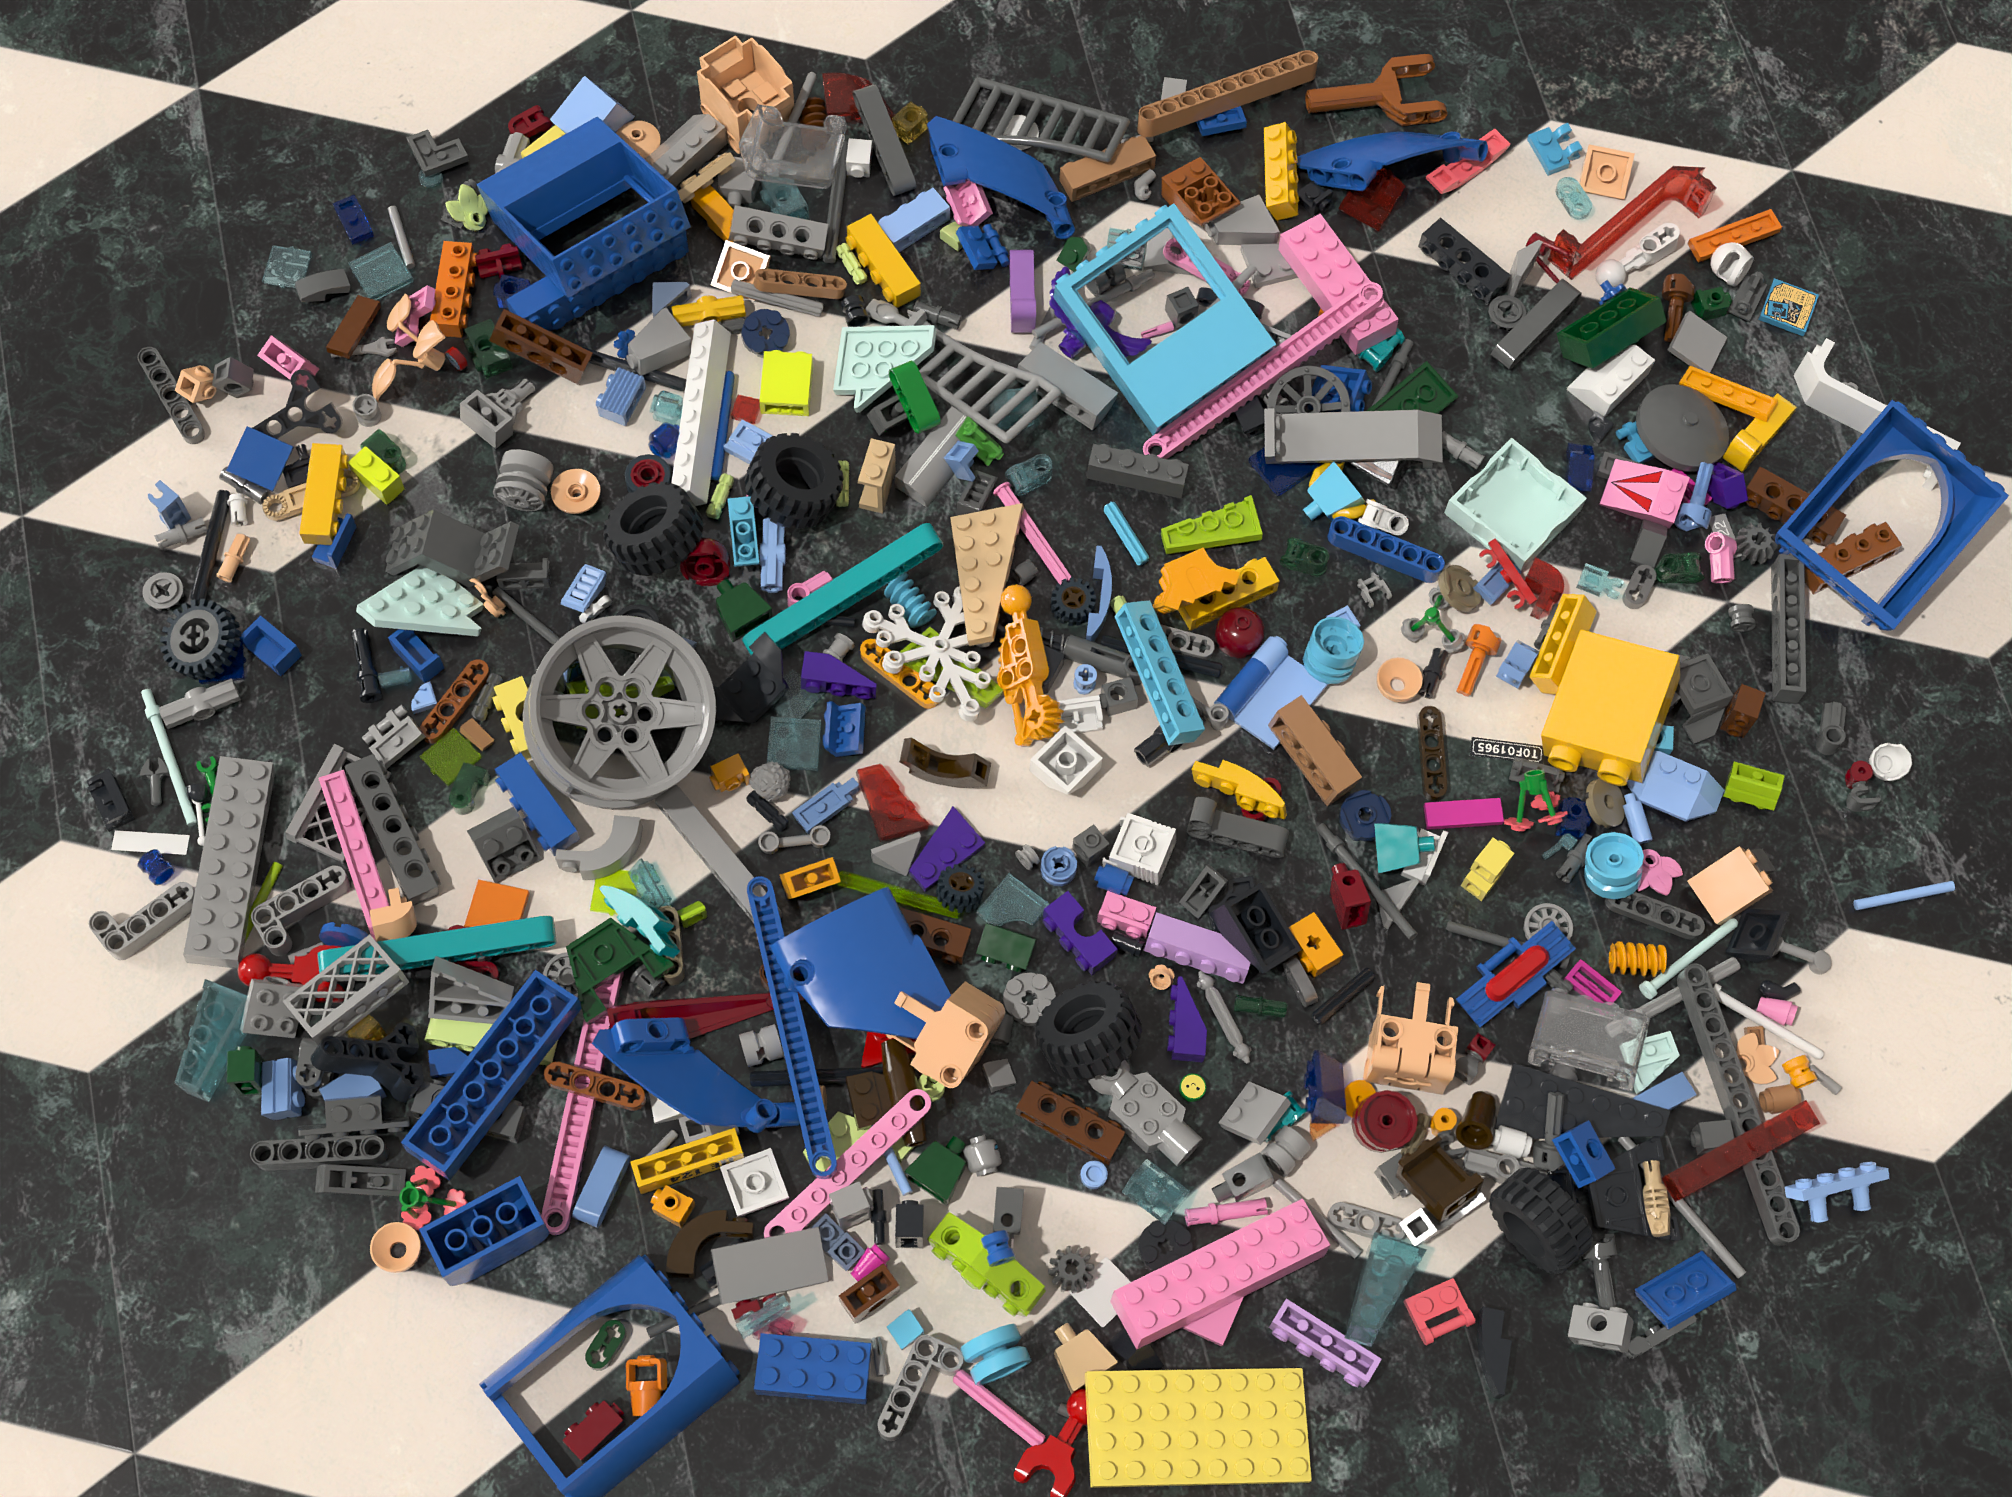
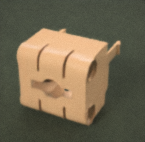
(955, 1035)
(1414, 1055)

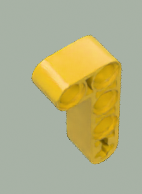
(1757, 435)

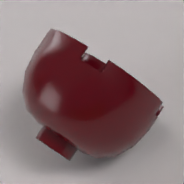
(707, 563)
(1240, 632)

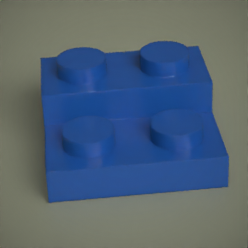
(1355, 381)

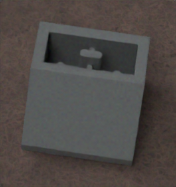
(504, 844)

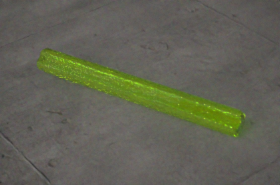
(900, 894)

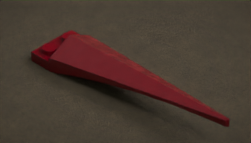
(699, 1013)

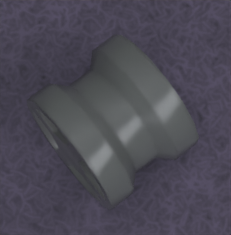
(1741, 617)

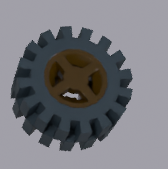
(1073, 593)
(960, 888)

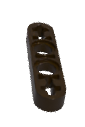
(1432, 753)

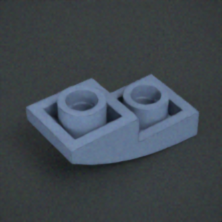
(837, 1243)

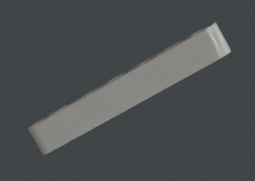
(709, 846)

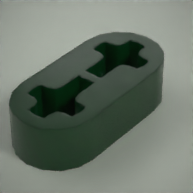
(600, 1341)

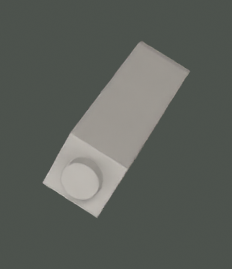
(1244, 225)
(658, 344)

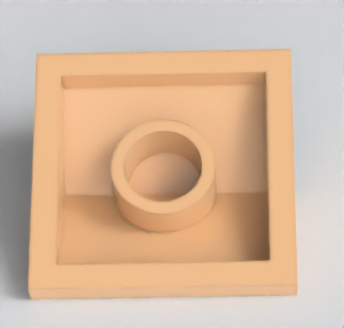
(1606, 171)
(739, 264)

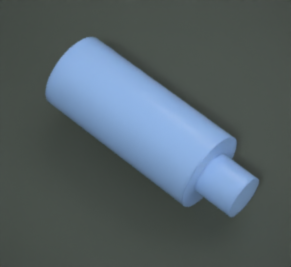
(1637, 819)

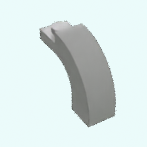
(610, 856)
(1423, 1225)

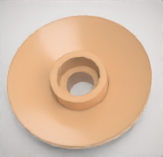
(648, 137)
(574, 482)

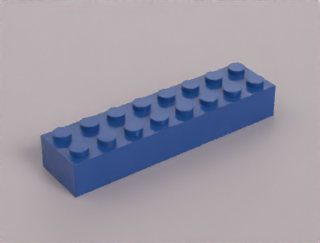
(551, 309)
(491, 1075)

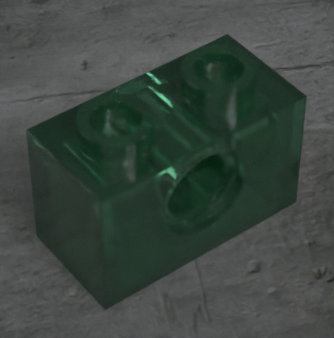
(489, 362)

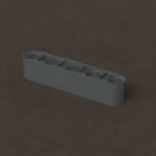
(884, 139)
(1536, 324)
(308, 1147)

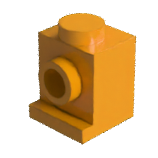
(729, 774)
(676, 1214)

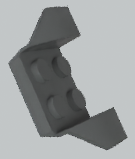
(1703, 695)

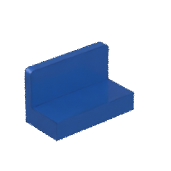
(332, 554)

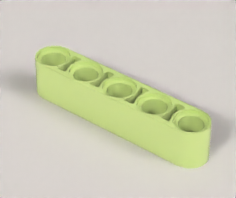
(464, 1035)

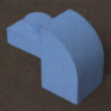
(1517, 663)

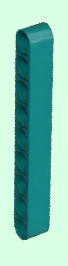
(849, 587)
(454, 945)

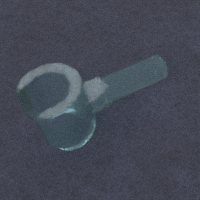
(1567, 842)

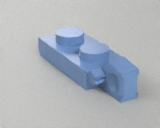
(825, 804)

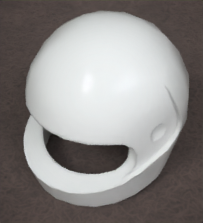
(1731, 263)

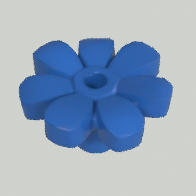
(1610, 291)
(623, 341)

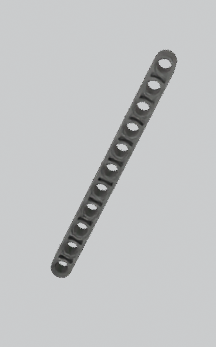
(1737, 1089)

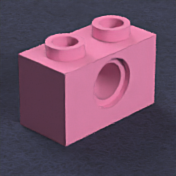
(286, 359)

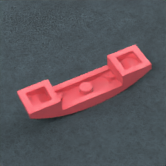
(1458, 173)

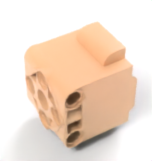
(738, 79)

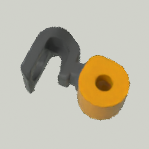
(1442, 1125)

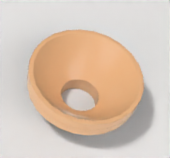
(1404, 671)
(386, 1238)

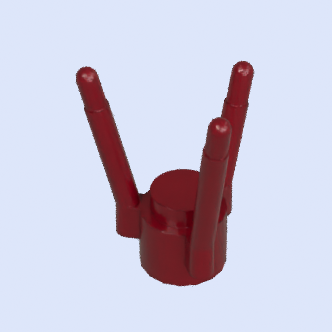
(1546, 245)

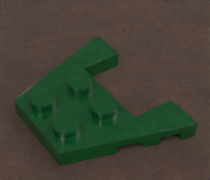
(603, 955)

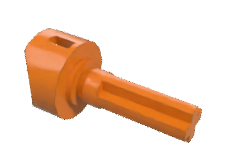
(1481, 646)

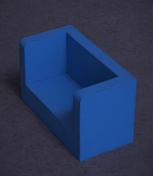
(270, 646)
(416, 654)

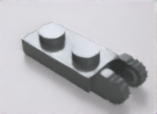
(1654, 1337)

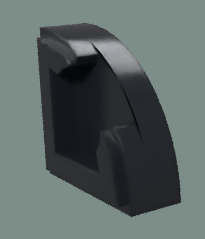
(1599, 426)

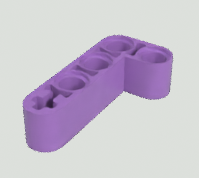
(1022, 291)

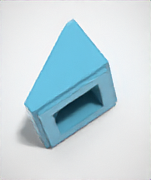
(905, 1329)

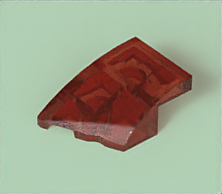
(839, 94)
(1376, 201)

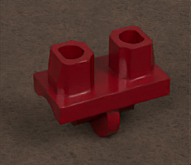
(498, 261)

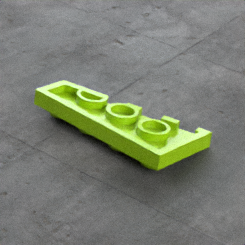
(1223, 527)
(983, 696)

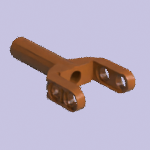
(1383, 93)

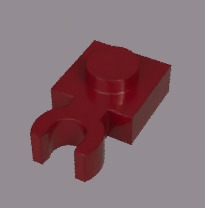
(747, 1305)

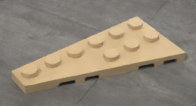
(984, 559)

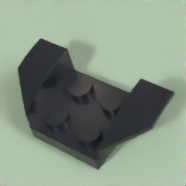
(752, 685)

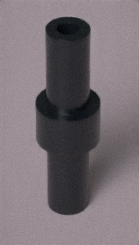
(878, 1217)

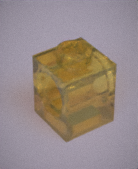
(908, 130)

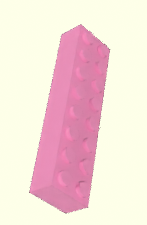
(1219, 1273)

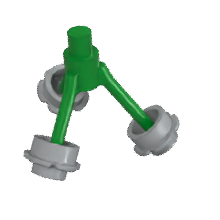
(1414, 627)

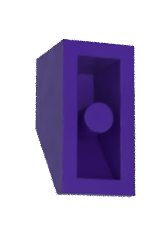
(1727, 486)

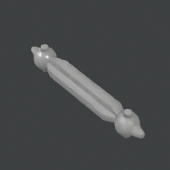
(1224, 1017)

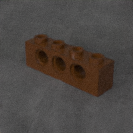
(540, 346)
(1786, 495)
(932, 929)
(1077, 1136)

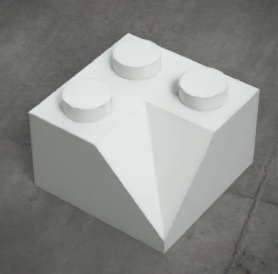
(1065, 762)

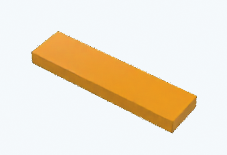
(1730, 393)

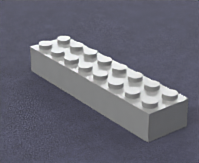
(229, 862)

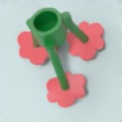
(1536, 784)
(415, 1196)

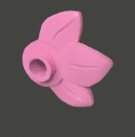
(1660, 873)

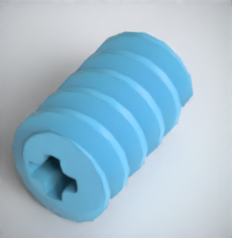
(900, 593)

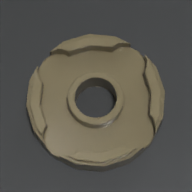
(1448, 582)
(1611, 813)

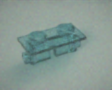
(645, 880)

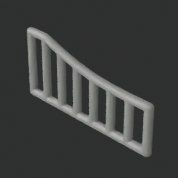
(990, 365)

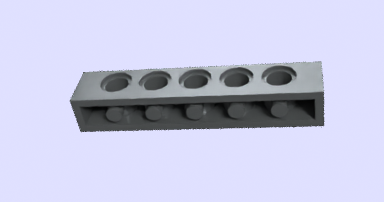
(1788, 629)
(369, 770)

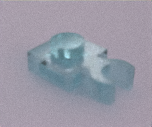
(1595, 581)

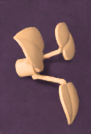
(423, 351)

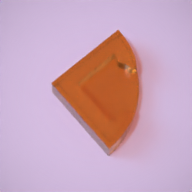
(1318, 1130)

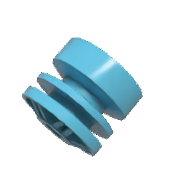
(1333, 650)

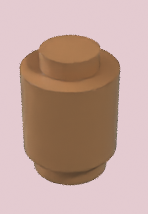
(1779, 1098)

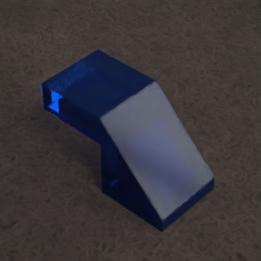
(1580, 466)

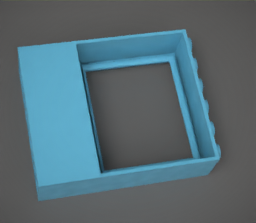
(1192, 359)

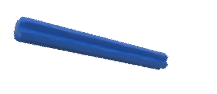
(721, 438)

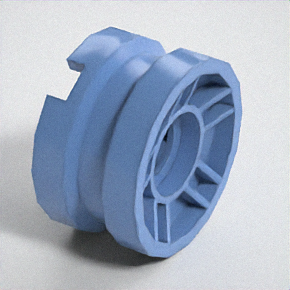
(1059, 876)

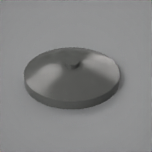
(1682, 427)

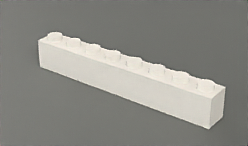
(701, 410)

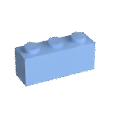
(915, 219)

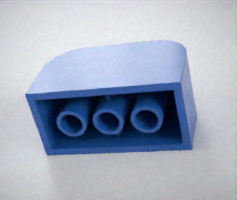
(485, 1233)

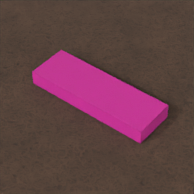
(1463, 813)

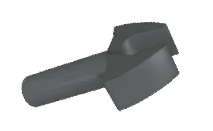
(155, 779)

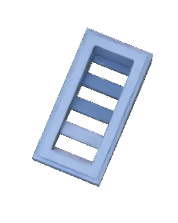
(585, 586)

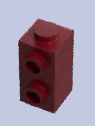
(595, 1430)

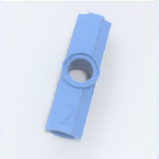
(772, 556)

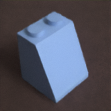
(588, 102)

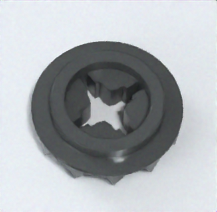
(1500, 305)

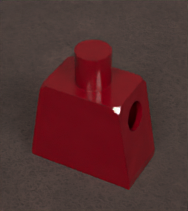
(1349, 897)

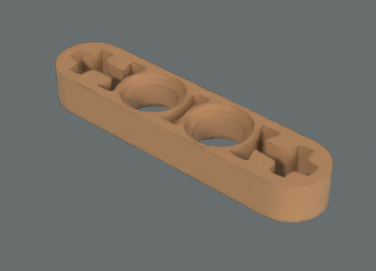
(765, 281)

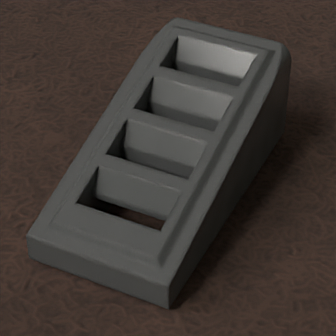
(967, 506)

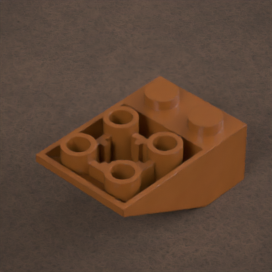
(1198, 192)

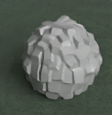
(770, 781)

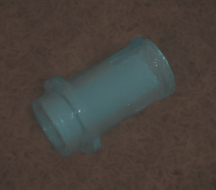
(395, 677)

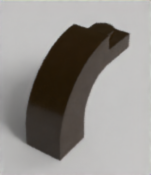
(944, 769)
(699, 1232)

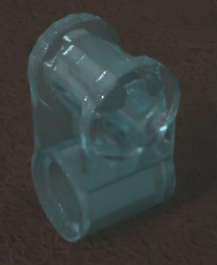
(1026, 477)

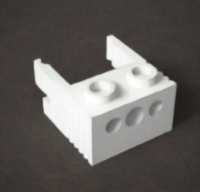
(1142, 848)

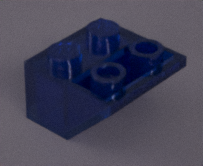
(1325, 1089)

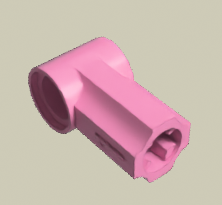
(1721, 559)
(807, 587)

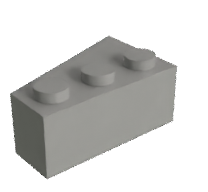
(466, 994)

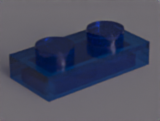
(353, 219)

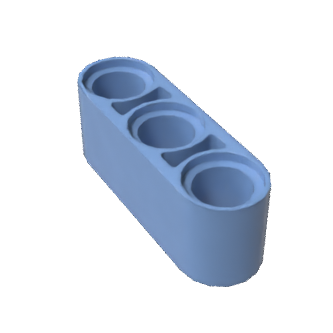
(601, 1186)

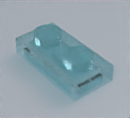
(772, 1309)

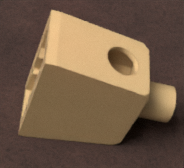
(1079, 1355)

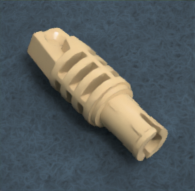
(1656, 1200)

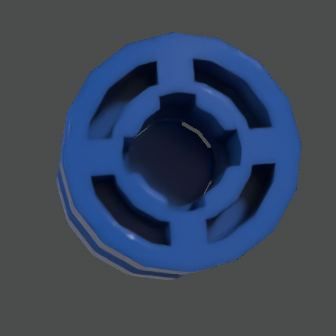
(998, 1248)

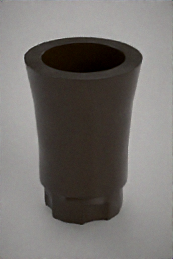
(1476, 1126)

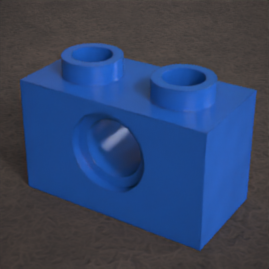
(1583, 1154)

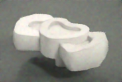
(595, 609)

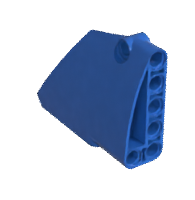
(859, 965)

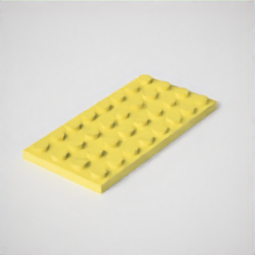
(1197, 1427)

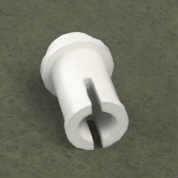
(238, 509)

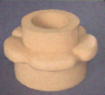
(1161, 982)

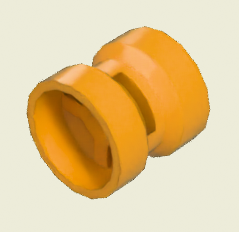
(1799, 1071)

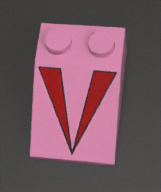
(1644, 492)

